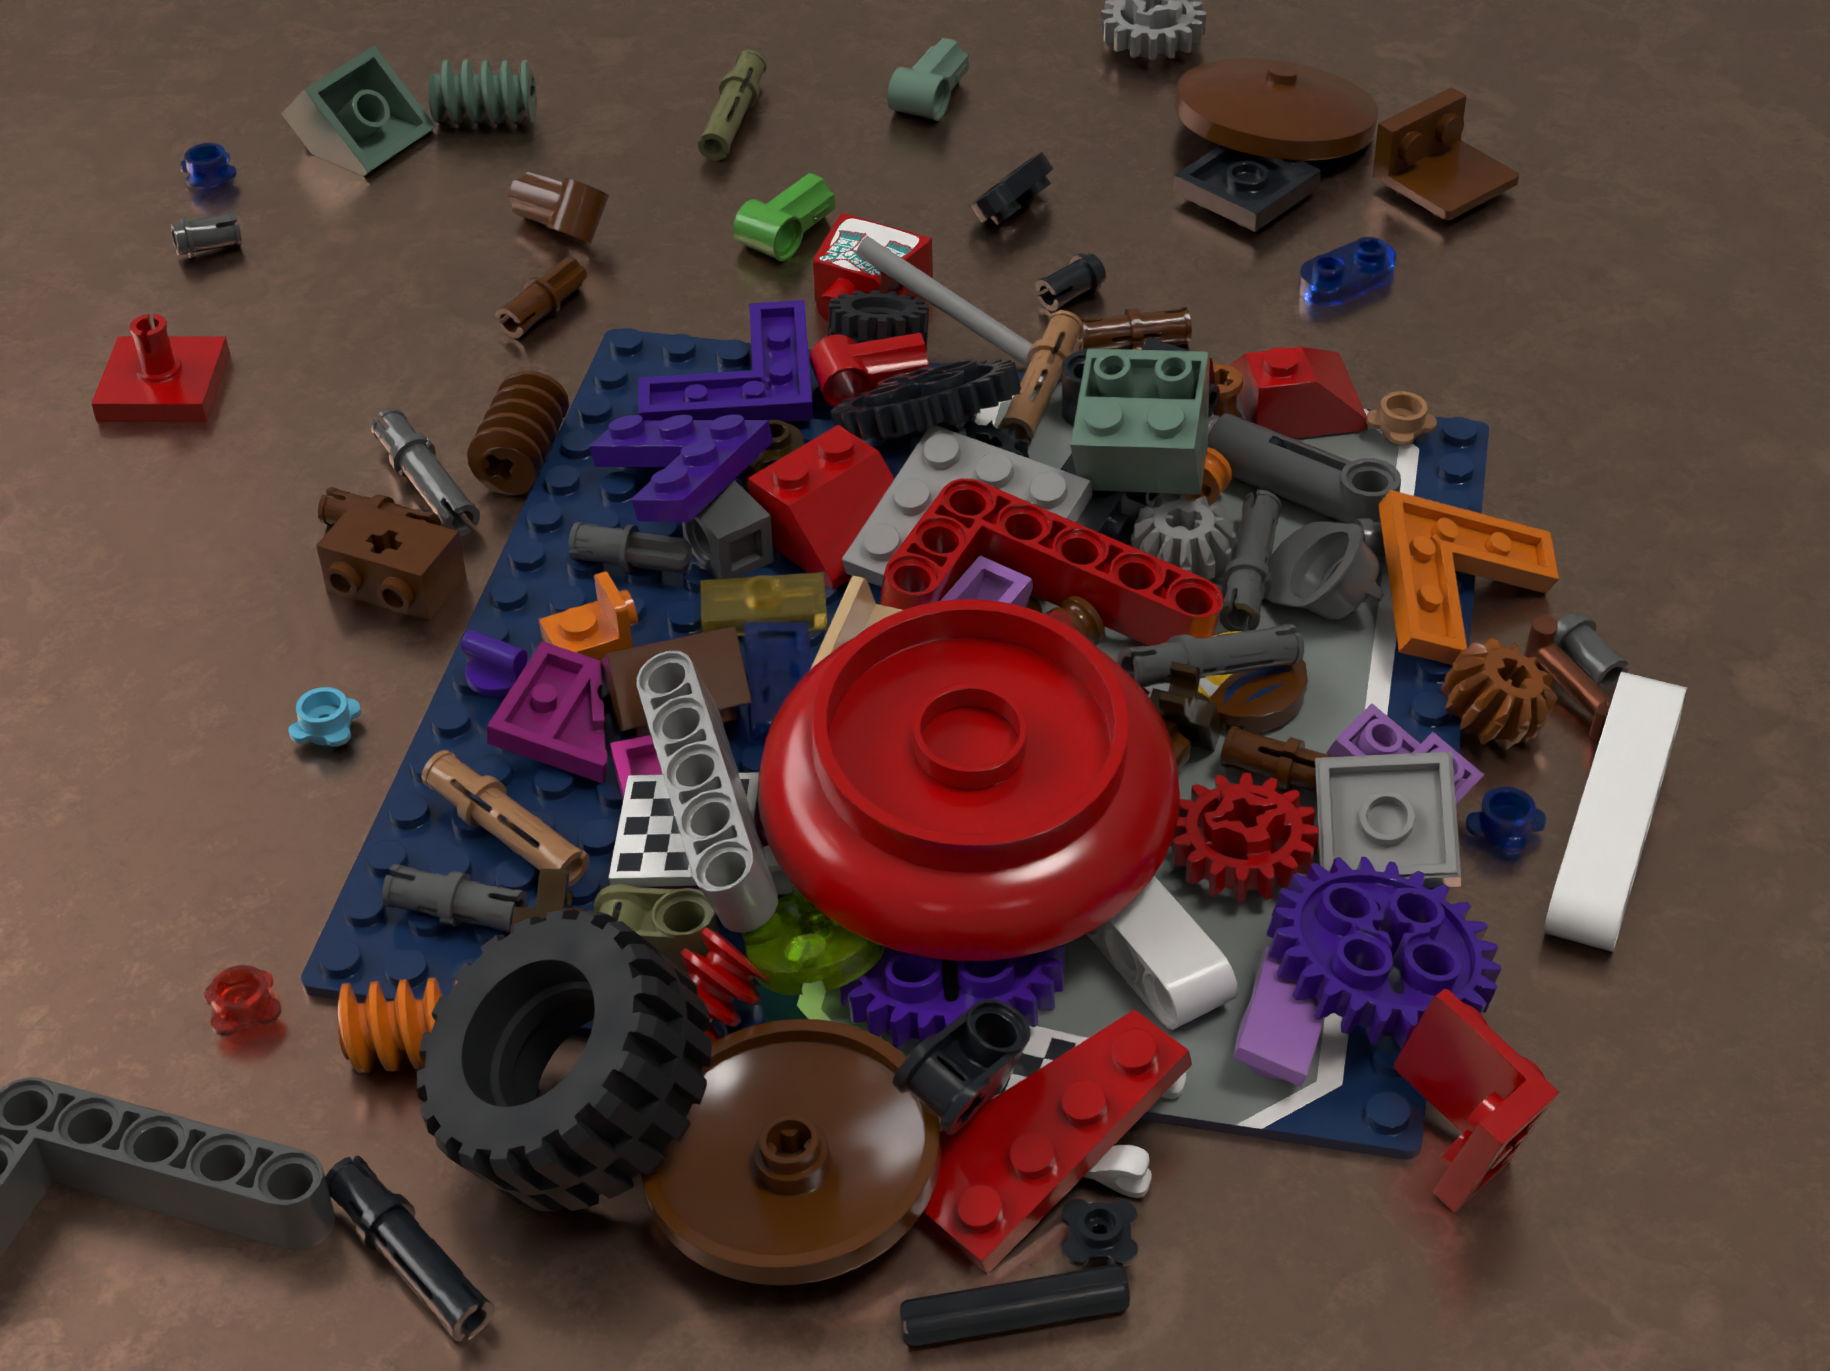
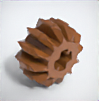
(1499, 693)

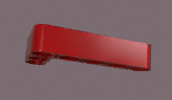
(1064, 559)

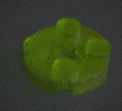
(807, 947)

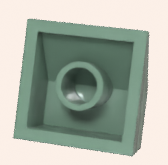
(358, 114)

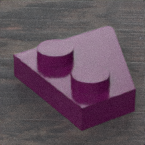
(555, 713)

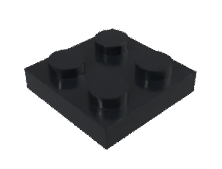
(1246, 185)

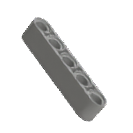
(706, 792)

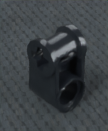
(965, 1062)

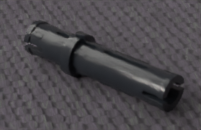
(389, 1226)

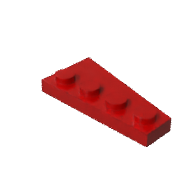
(1046, 1135)

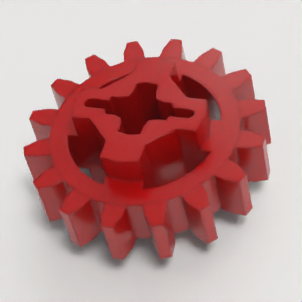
(1244, 837)

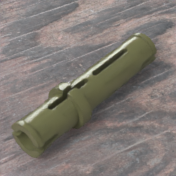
(721, 131)

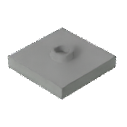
(1390, 811)

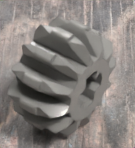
(1186, 535)

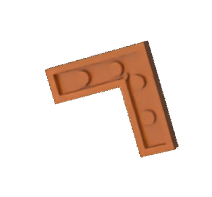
(1424, 549)

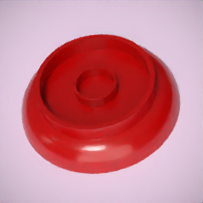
(969, 783)

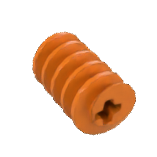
(385, 1027)

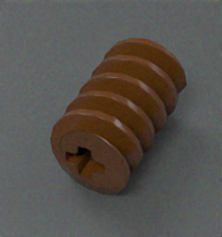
(517, 432)

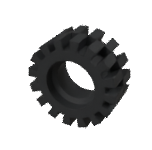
(877, 316)

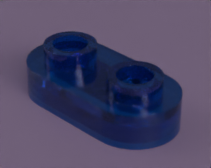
(1347, 272)

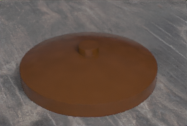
(1276, 109)
(797, 1156)

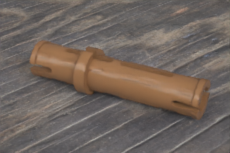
(1059, 339)
(456, 781)

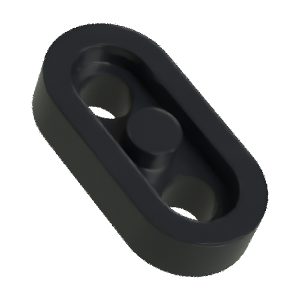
(1025, 180)

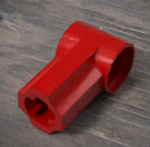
(853, 368)

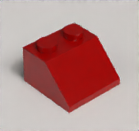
(822, 500)

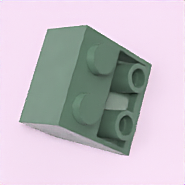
(1142, 420)

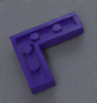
(772, 391)
(697, 455)

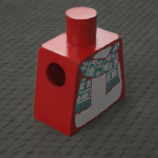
(842, 271)

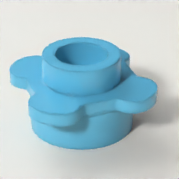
(324, 717)

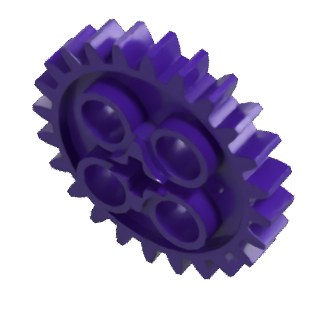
(1378, 947)
(909, 991)

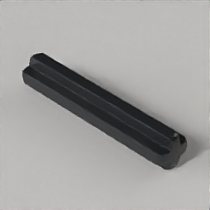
(1014, 1305)

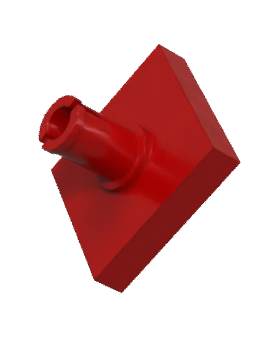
(160, 375)

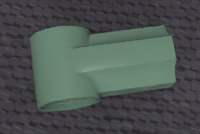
(928, 85)

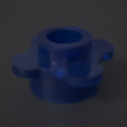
(207, 166)
(1506, 819)

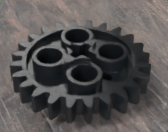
(927, 399)

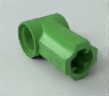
(779, 225)

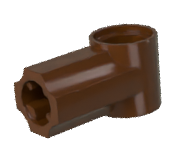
(562, 206)

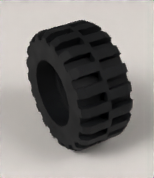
(618, 1099)

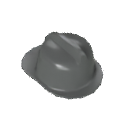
(1325, 570)

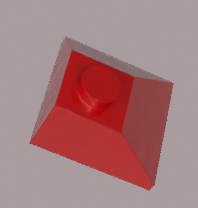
(1299, 392)

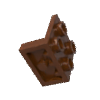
(1429, 163)

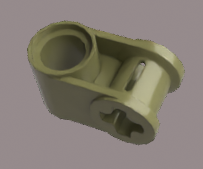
(662, 917)

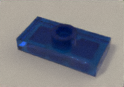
(775, 661)

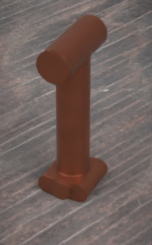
(1567, 672)

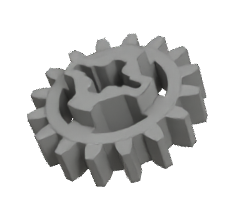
(1153, 26)

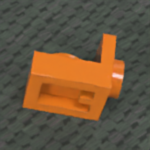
(596, 626)

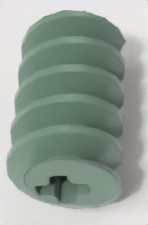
(482, 93)

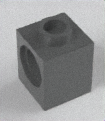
(731, 534)

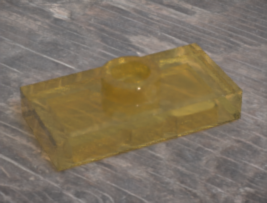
(764, 600)

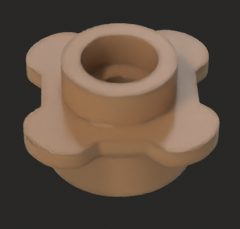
(1402, 417)

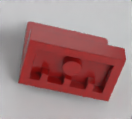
(1478, 1087)

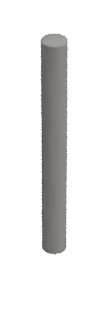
(944, 299)

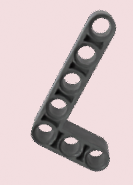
(154, 1164)

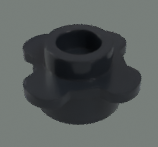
(1097, 1250)

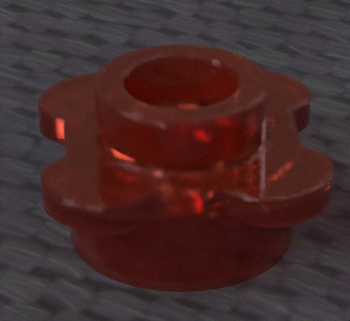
(241, 999)

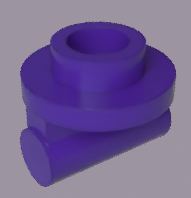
(491, 663)

